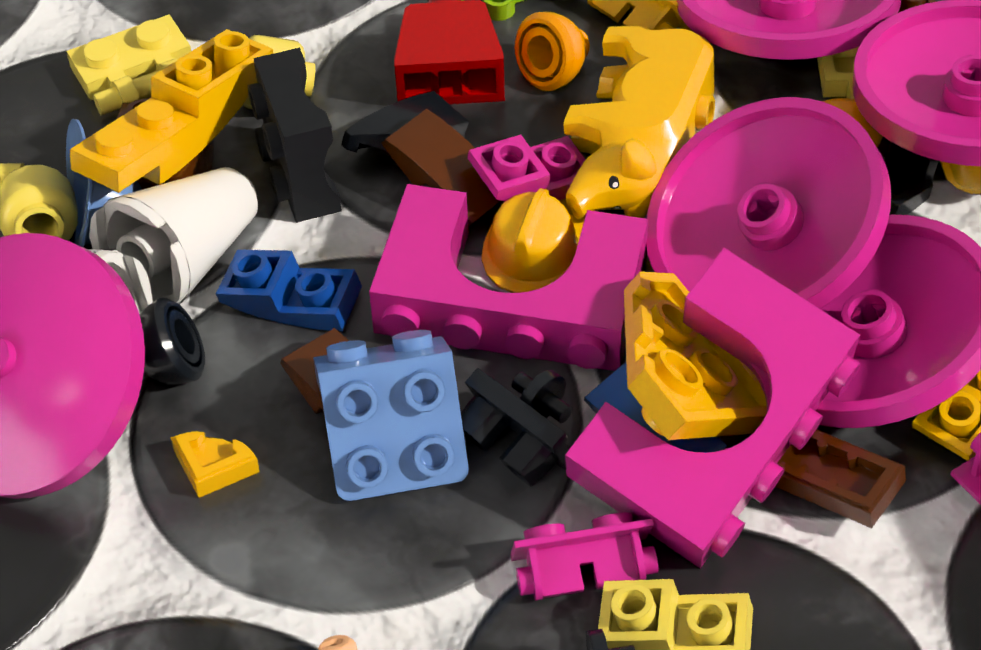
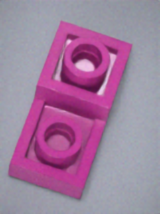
(516, 168)

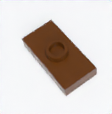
(841, 477)

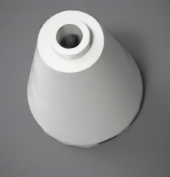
(177, 227)

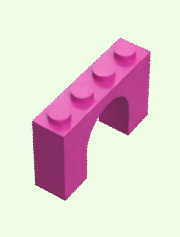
(566, 322)
(699, 495)

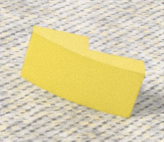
(658, 618)

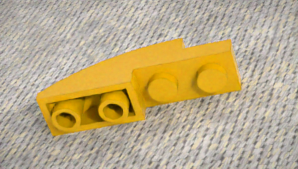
(185, 113)

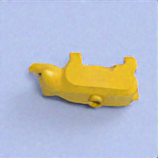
(654, 110)

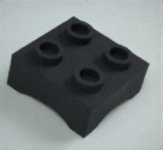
(293, 135)

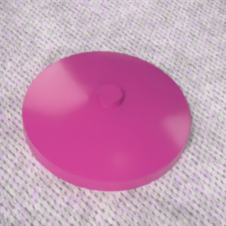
(785, 26)
(923, 80)
(779, 187)
(914, 322)
(65, 362)

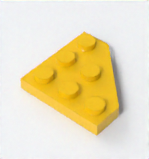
(679, 375)

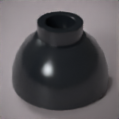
(171, 343)

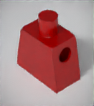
(449, 51)

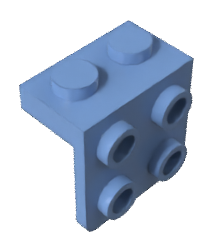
(392, 415)

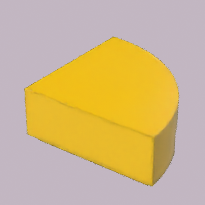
(213, 461)

